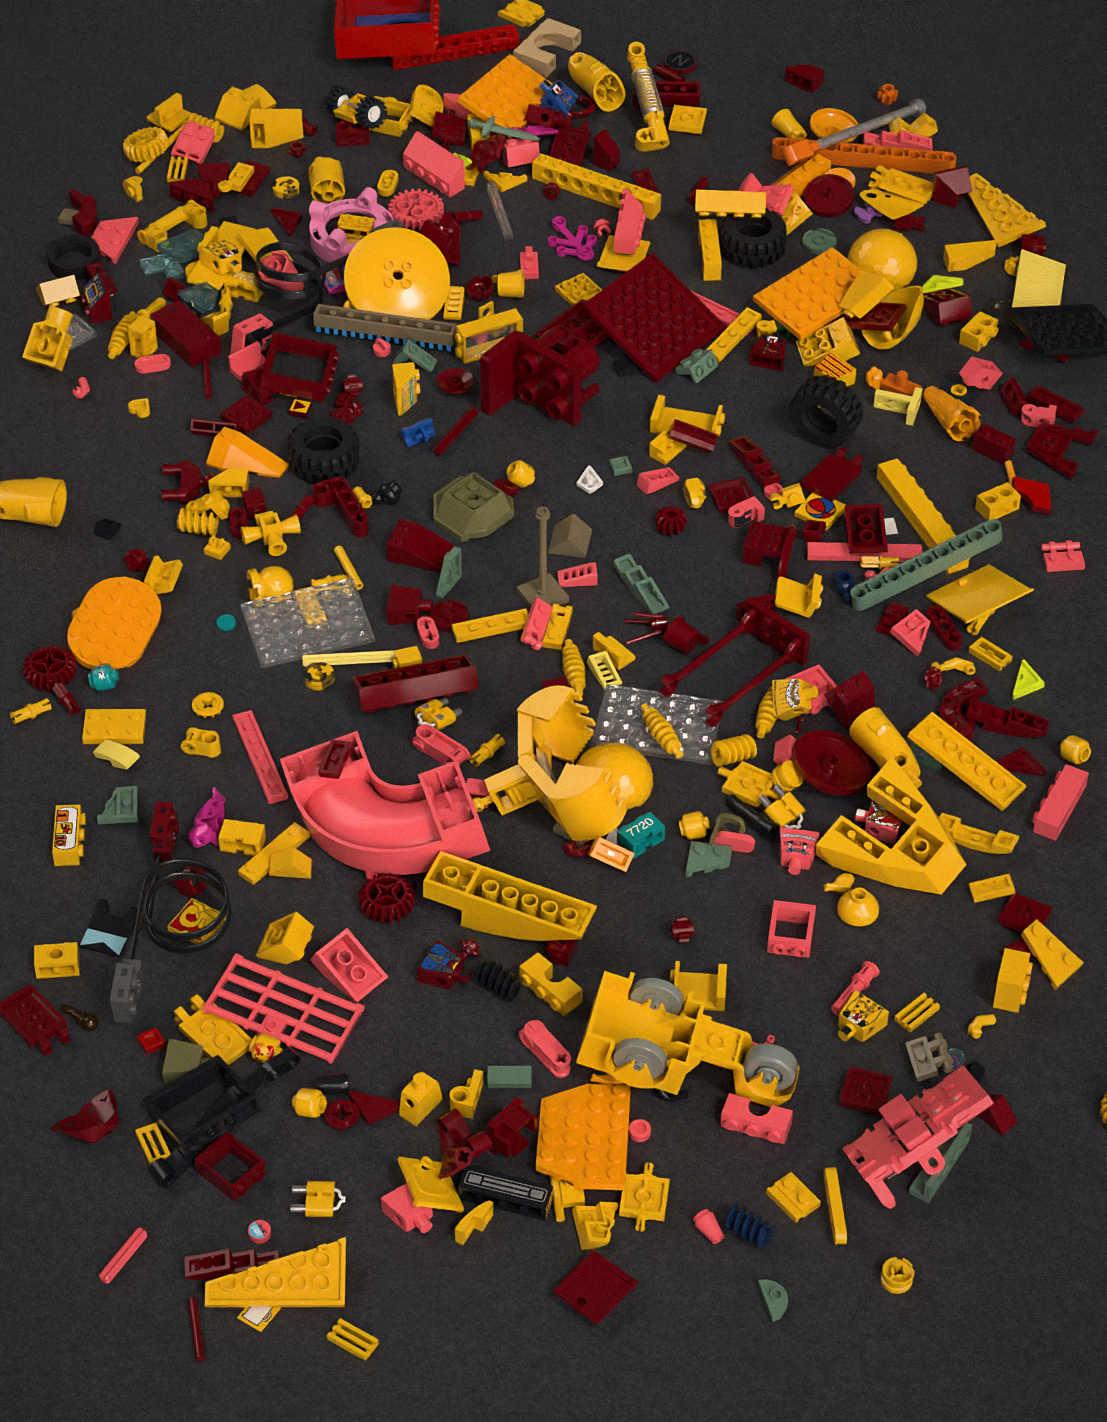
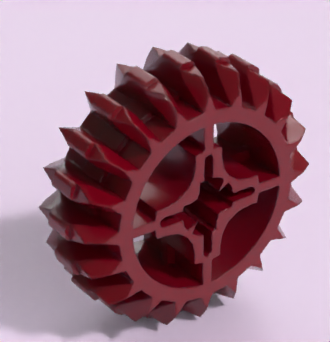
(49, 666)
(386, 903)

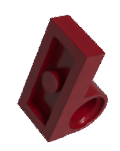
(351, 136)

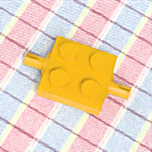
(748, 783)
(644, 1197)

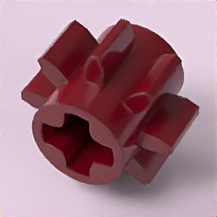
(352, 385)
(136, 560)
(682, 929)

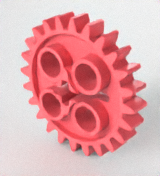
(416, 207)

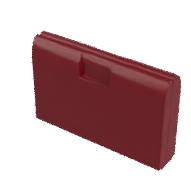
(258, 177)

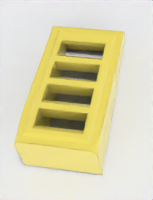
(604, 658)

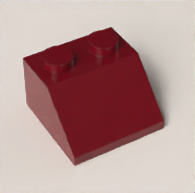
(851, 698)

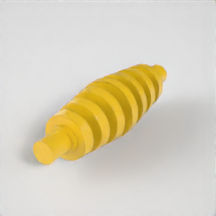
(119, 336)
(573, 666)
(765, 718)
(661, 731)

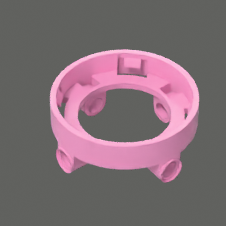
(335, 245)

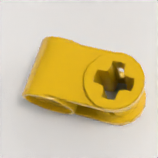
(203, 742)

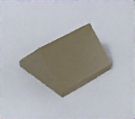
(570, 537)

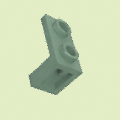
(417, 355)

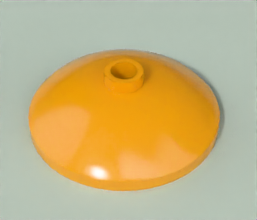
(830, 121)

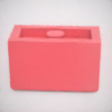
(246, 360)

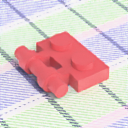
(1062, 560)

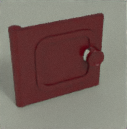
(598, 1284)

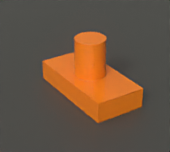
(899, 384)

